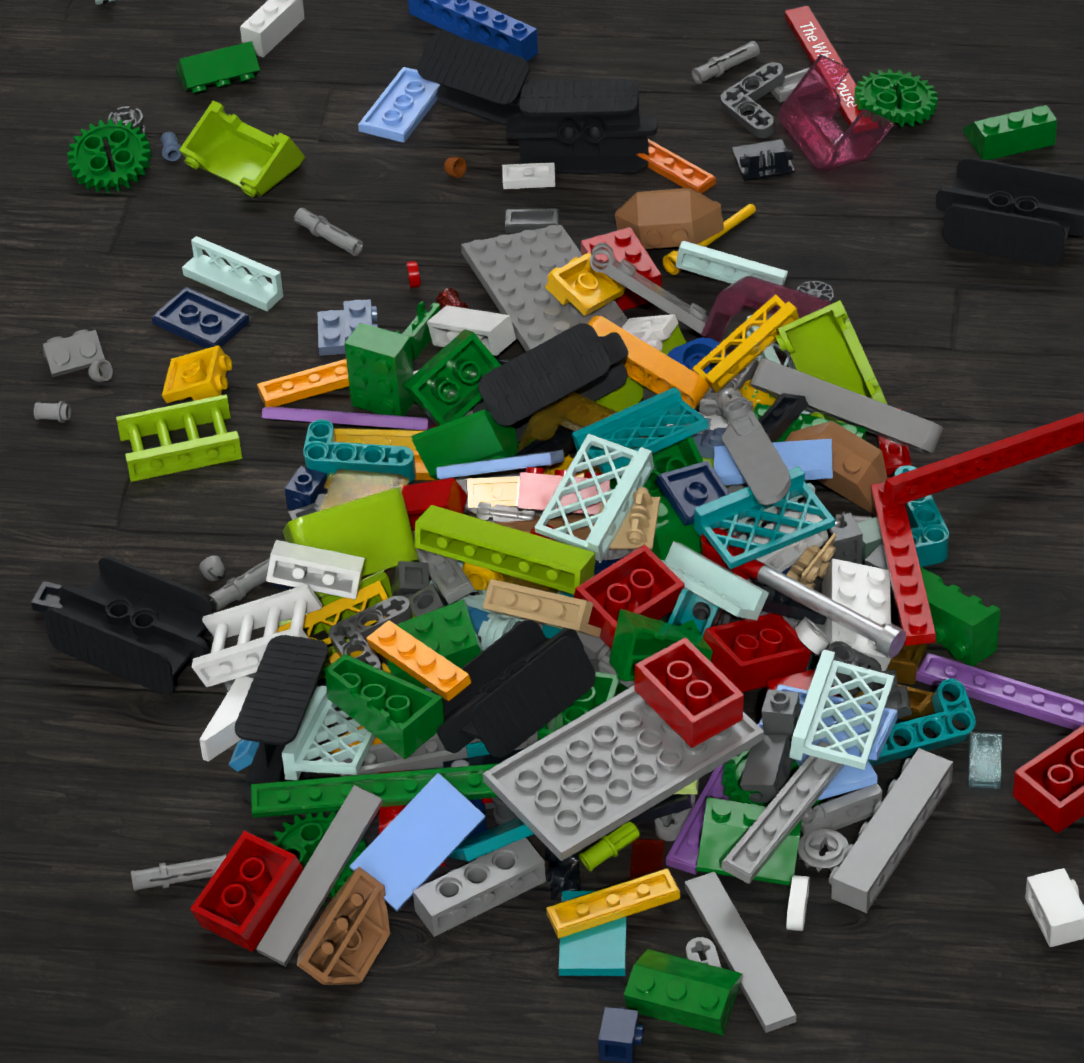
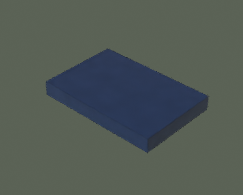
(200, 319)

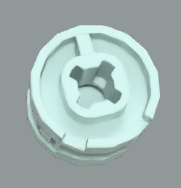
(494, 629)

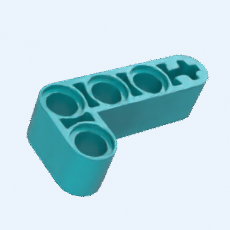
(326, 455)
(927, 527)
(939, 722)

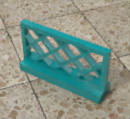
(644, 419)
(742, 503)

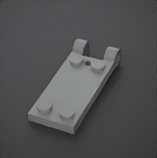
(625, 274)

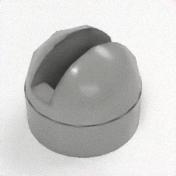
(99, 368)
(212, 568)

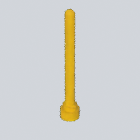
(670, 259)

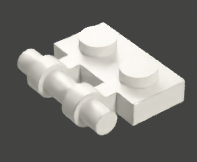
(652, 328)

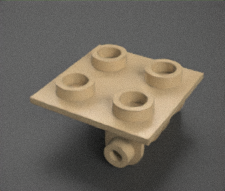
(639, 524)
(813, 563)

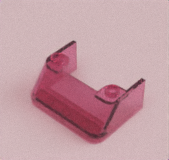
(810, 123)
(755, 293)

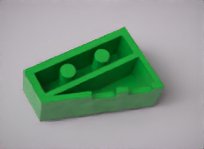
(641, 637)

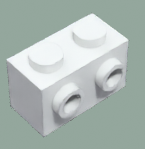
(1056, 906)

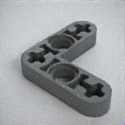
(739, 99)
(354, 628)

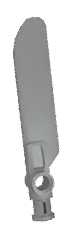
(753, 449)

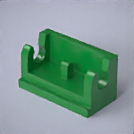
(419, 330)

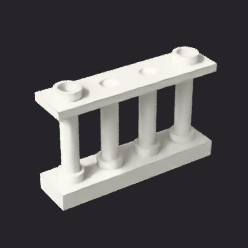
(245, 657)

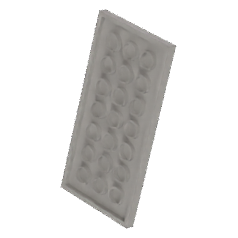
(515, 277)
(606, 771)

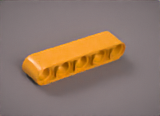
(653, 367)

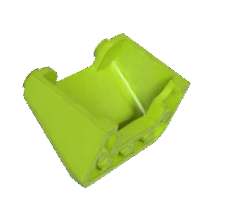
(240, 152)
(829, 349)
(366, 528)

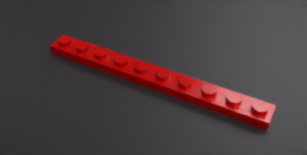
(983, 461)

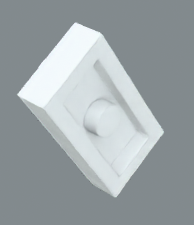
(528, 175)

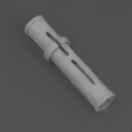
(717, 65)
(321, 227)
(238, 587)
(175, 873)

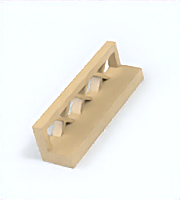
(540, 606)

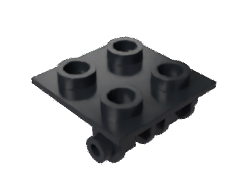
(763, 159)
(562, 874)

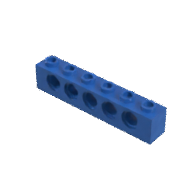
(479, 24)

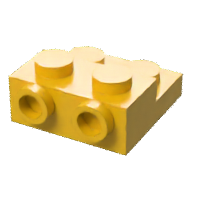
(583, 285)
(197, 375)

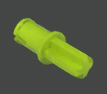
(609, 846)

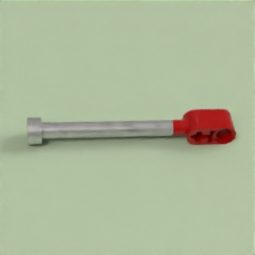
(888, 639)

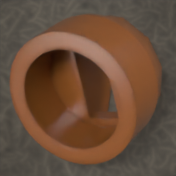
(455, 166)

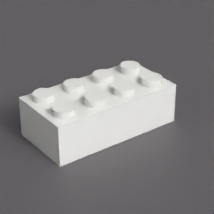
(865, 592)

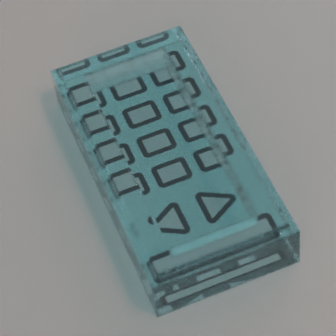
(985, 760)

